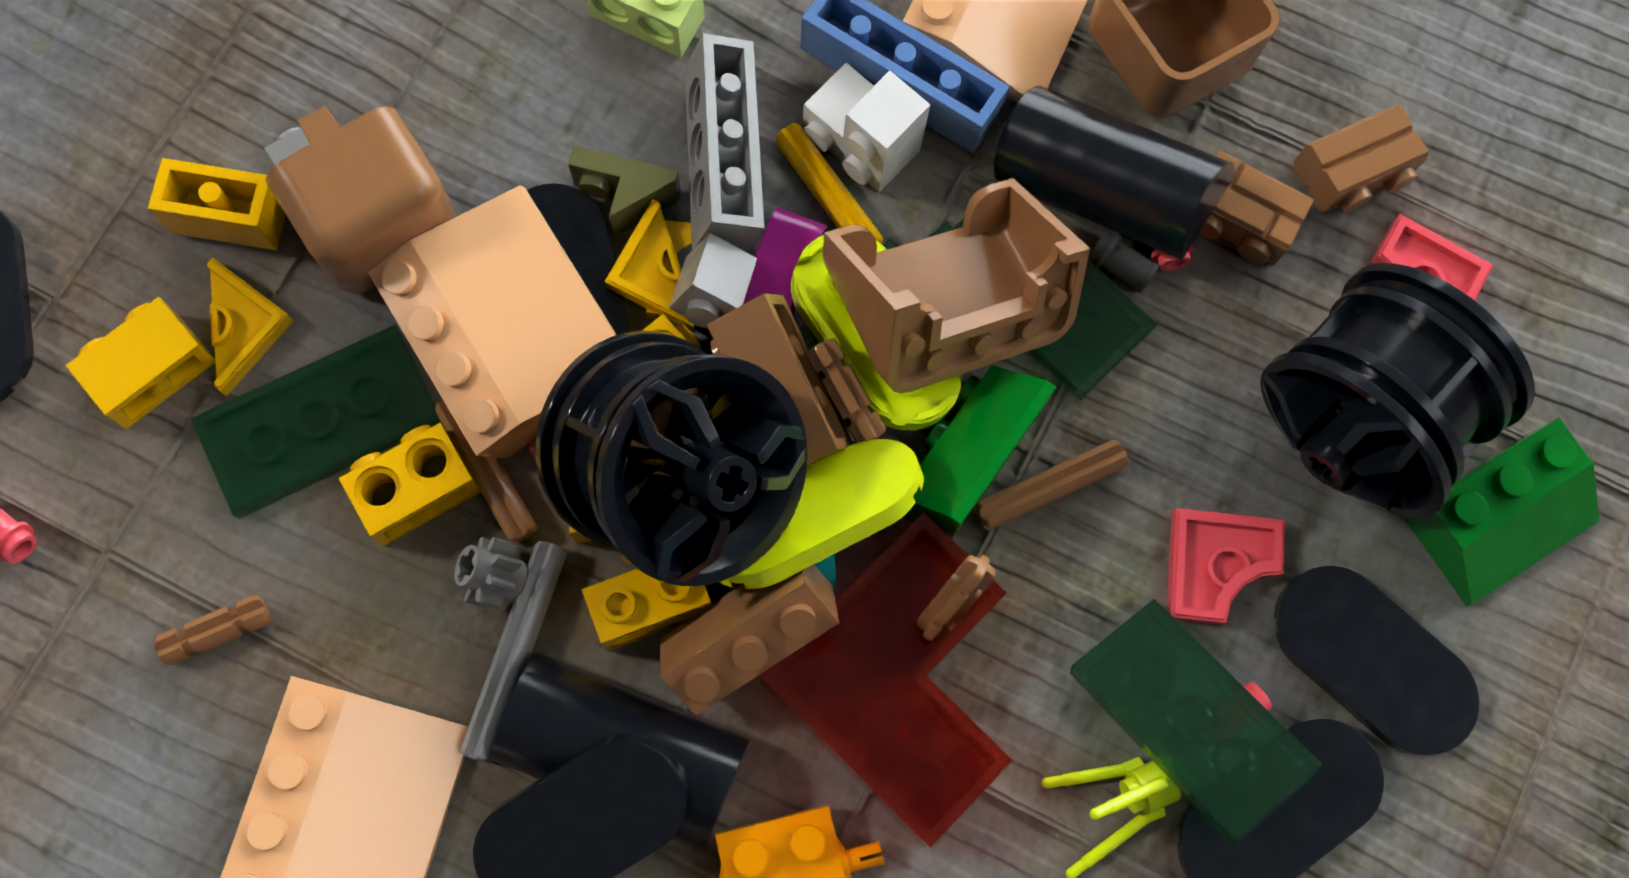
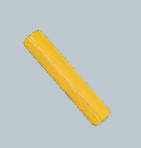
(822, 179)

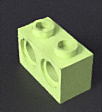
(661, 23)

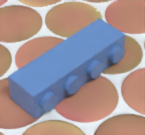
(872, 42)

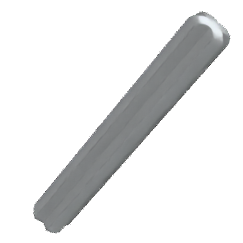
(514, 648)

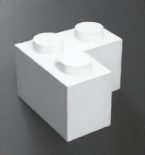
(867, 124)

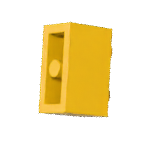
(216, 204)
(140, 362)

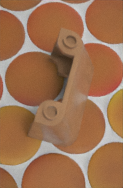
(963, 294)

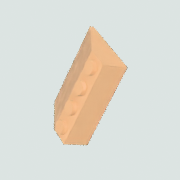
(1005, 38)
(492, 316)
(347, 789)

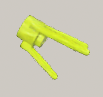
(1143, 790)

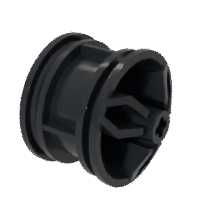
(1398, 389)
(707, 488)

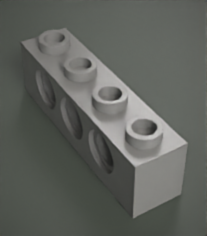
(723, 142)

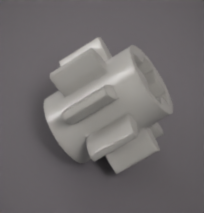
(490, 573)

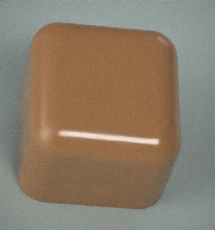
(1181, 48)
(358, 192)

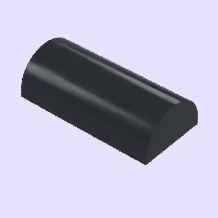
(1111, 170)
(565, 711)

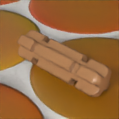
(846, 391)
(956, 597)
(212, 630)

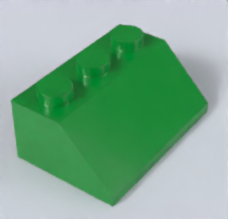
(976, 443)
(1511, 511)

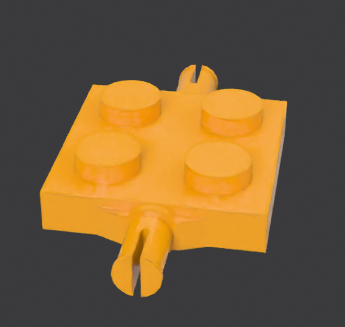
(792, 847)

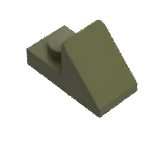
(628, 180)

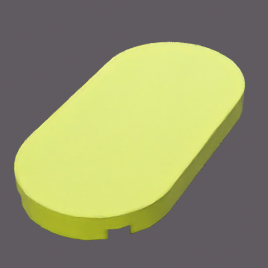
(828, 318)
(840, 505)

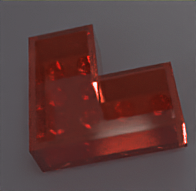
(870, 696)

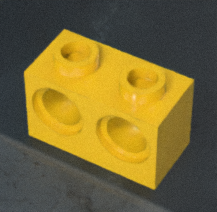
(415, 497)
(640, 606)

